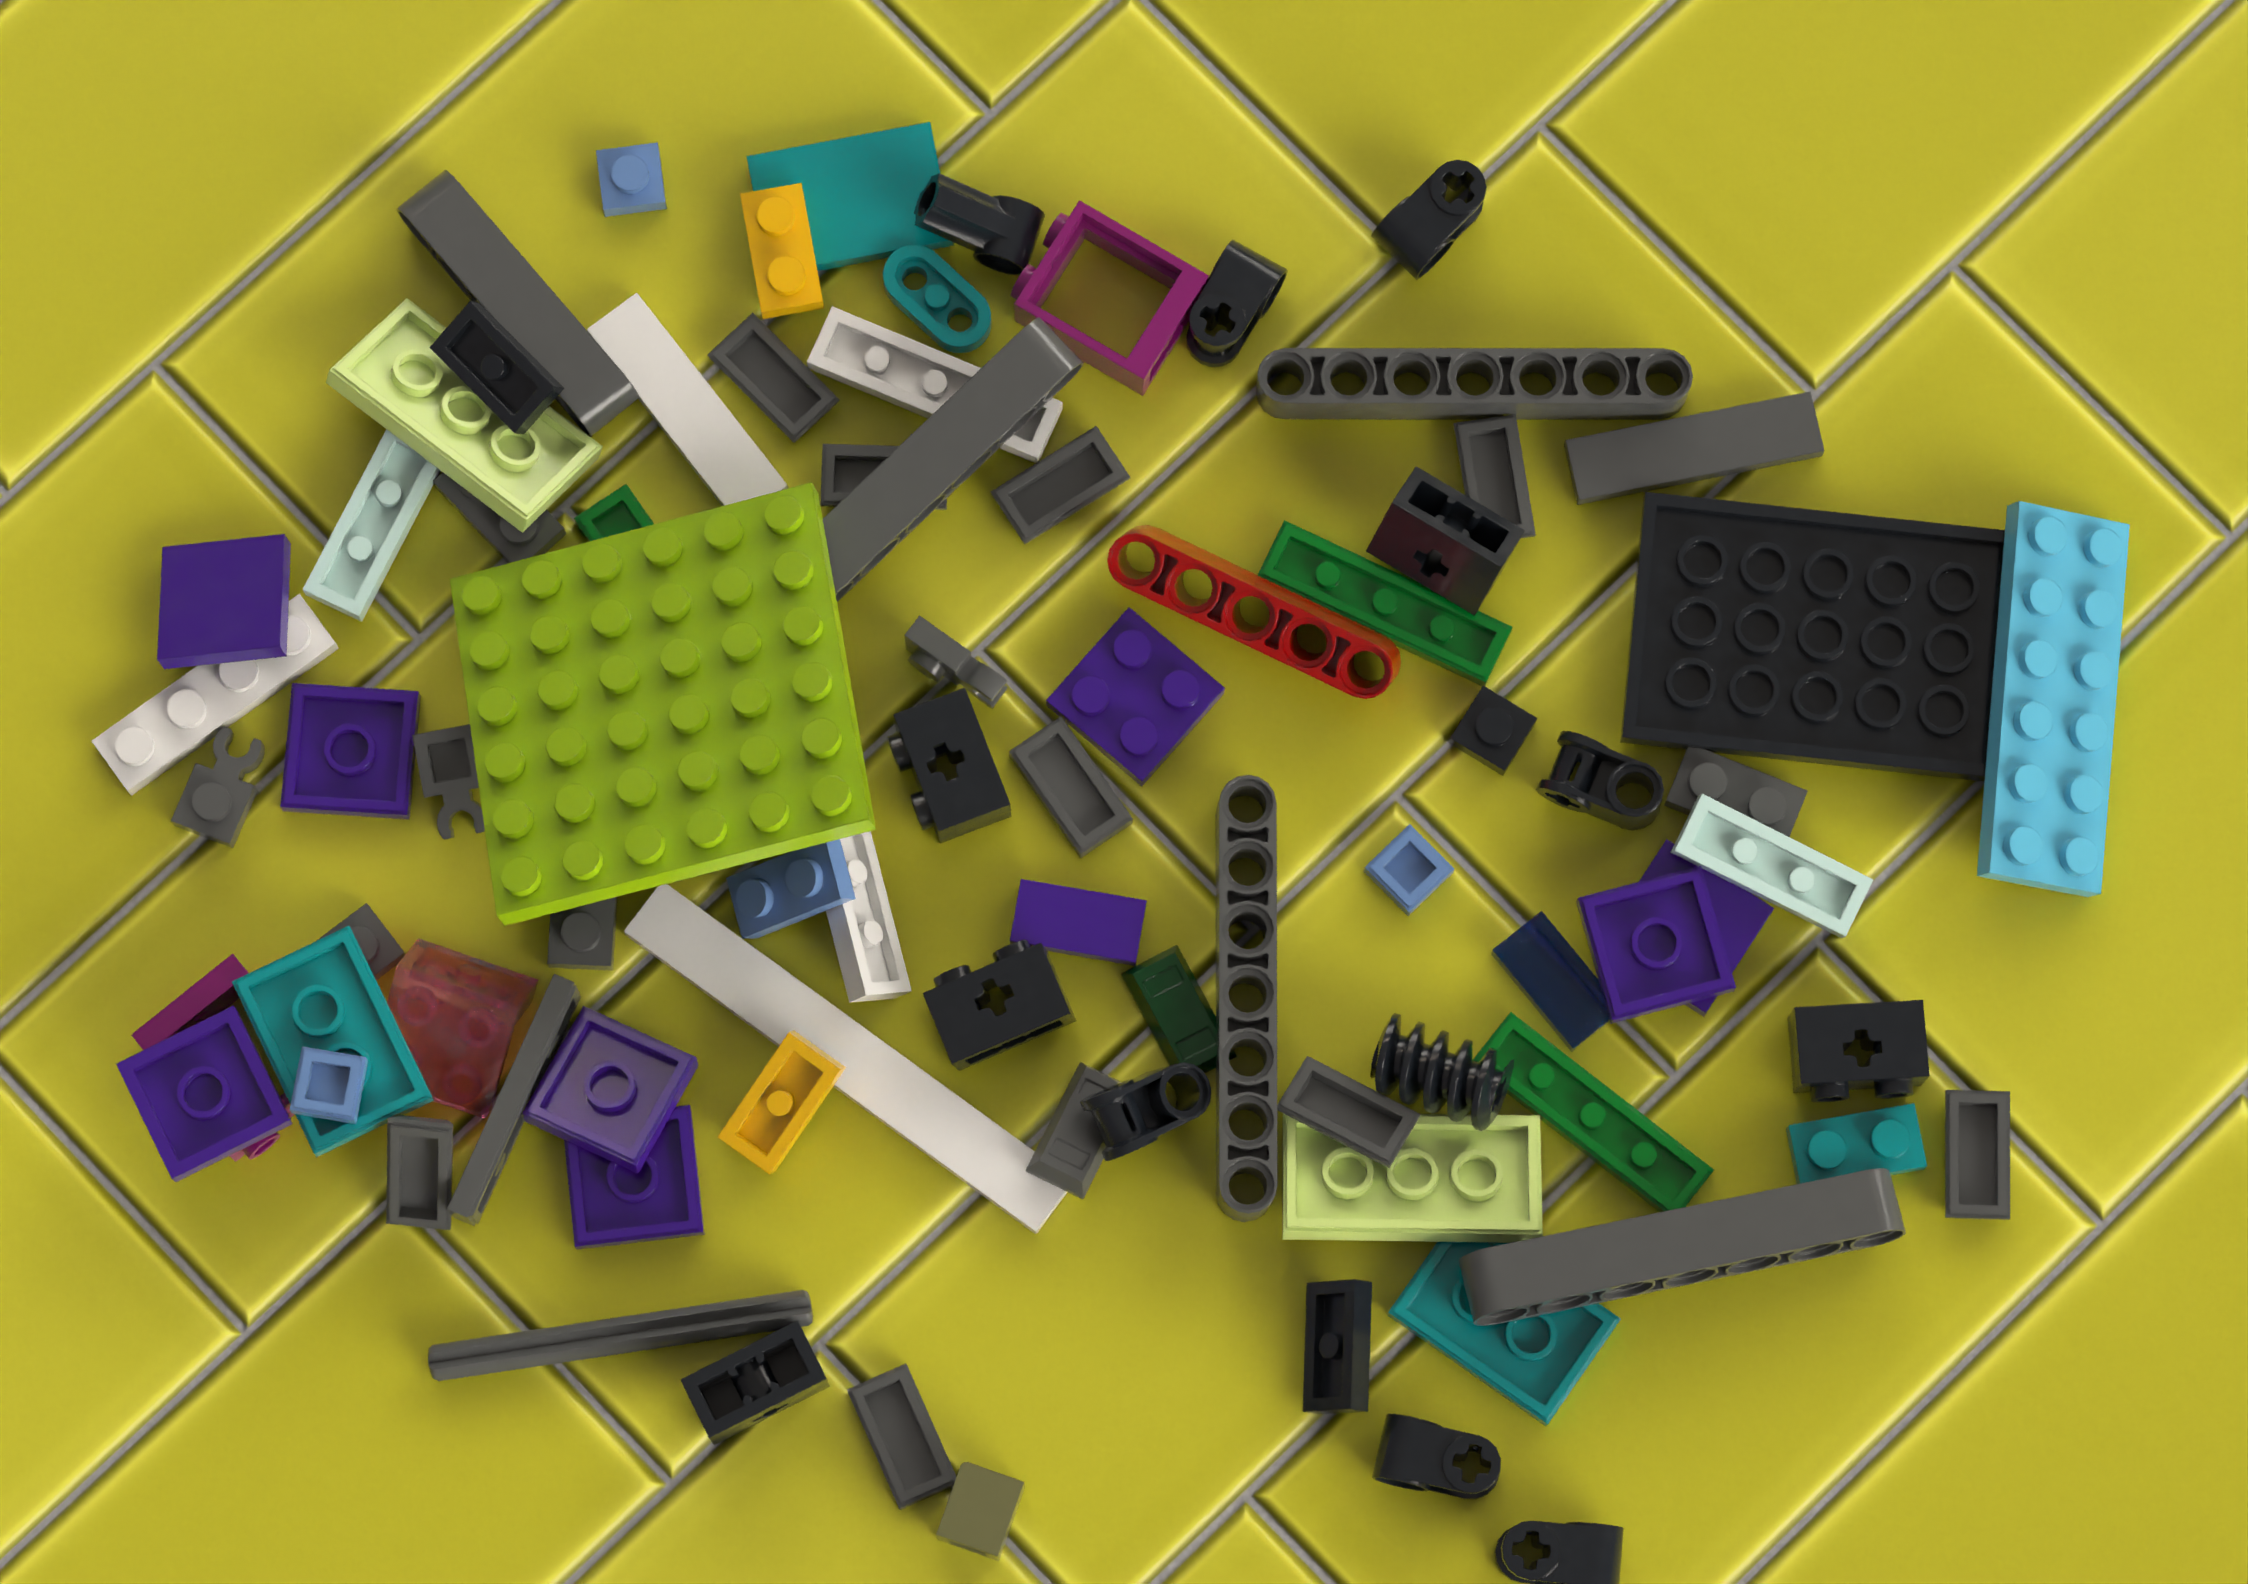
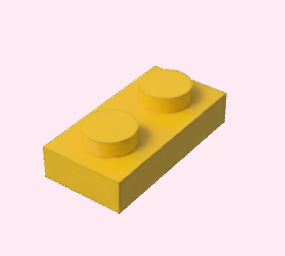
(782, 251)
(781, 1102)

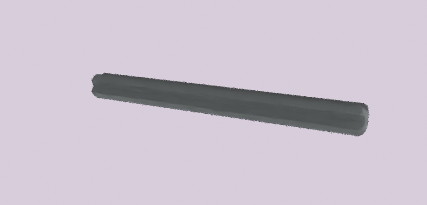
(619, 1335)

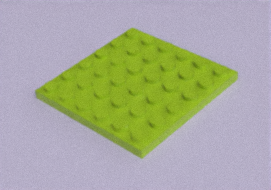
(660, 705)

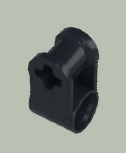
(1425, 224)
(1235, 297)
(1598, 780)
(1138, 1109)
(1421, 1458)
(1570, 1553)

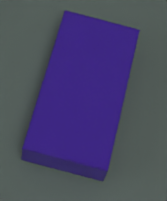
(1079, 921)

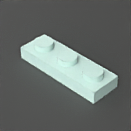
(372, 528)
(1772, 866)

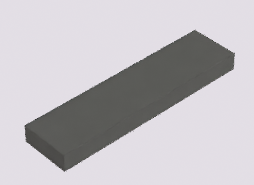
(1694, 448)
(506, 1116)

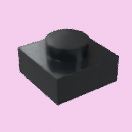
(1493, 730)

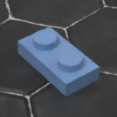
(790, 889)

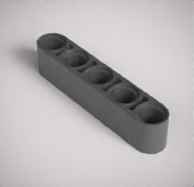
(509, 288)

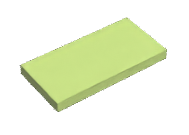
(437, 415)
(1440, 1187)

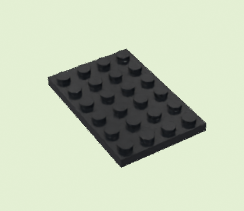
(1813, 636)

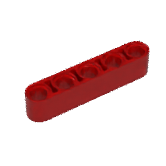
(1223, 612)

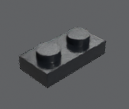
(496, 367)
(1337, 1346)

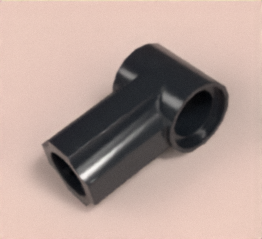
(996, 228)

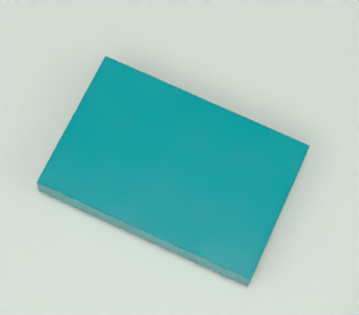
(858, 191)
(333, 1003)
(1524, 1360)

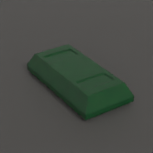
(1175, 1009)

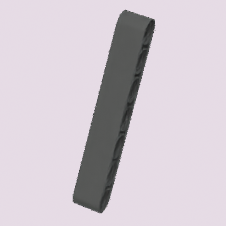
(1500, 368)
(946, 451)
(1254, 967)
(1681, 1247)

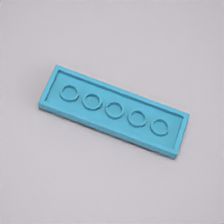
(2053, 700)

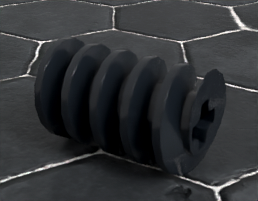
(1440, 1074)

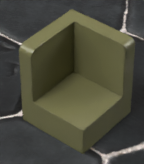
(980, 1510)

